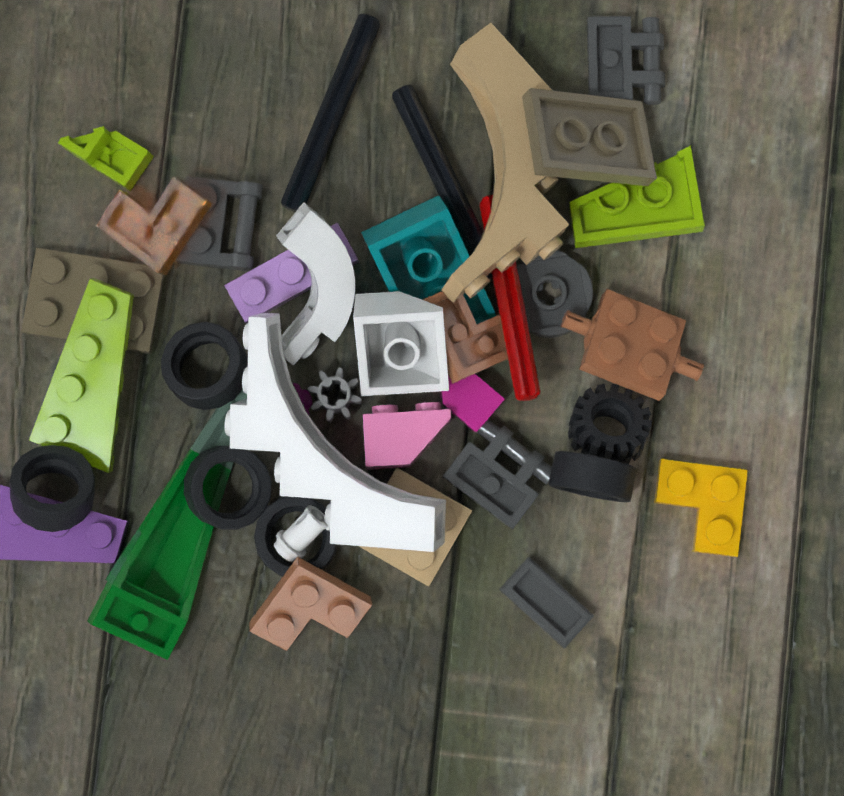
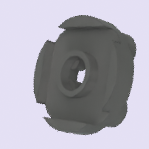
(563, 274)

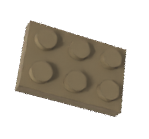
(588, 137)
(59, 286)

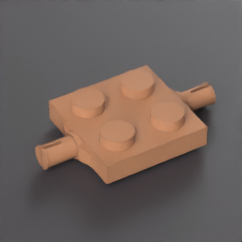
(632, 345)

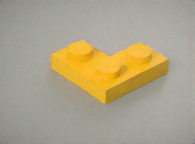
(717, 496)

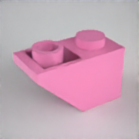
(401, 437)

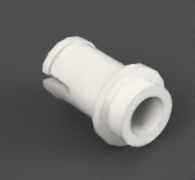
(294, 540)

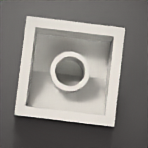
(399, 344)

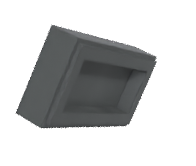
(546, 602)

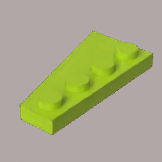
(88, 379)

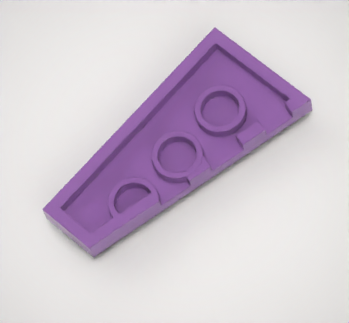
(91, 541)

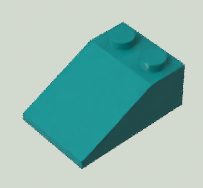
(421, 252)

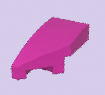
(471, 401)

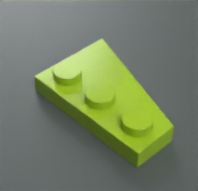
(641, 212)

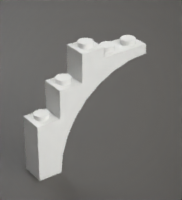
(310, 467)

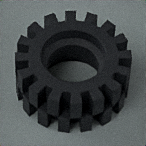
(616, 406)

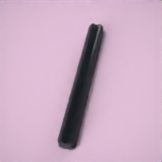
(330, 112)
(438, 166)

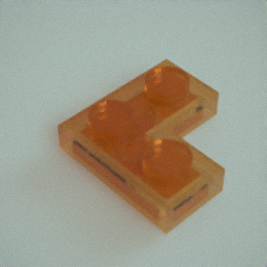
(156, 234)

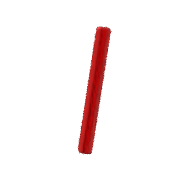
(514, 324)

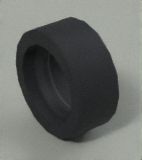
(180, 347)
(52, 460)
(592, 476)
(260, 487)
(264, 529)

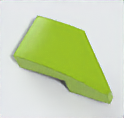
(110, 155)

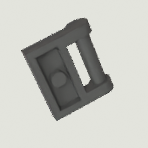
(206, 242)

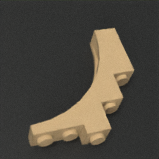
(520, 217)

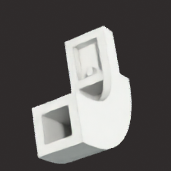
(331, 282)

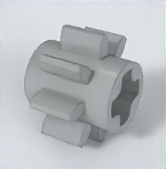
(327, 385)

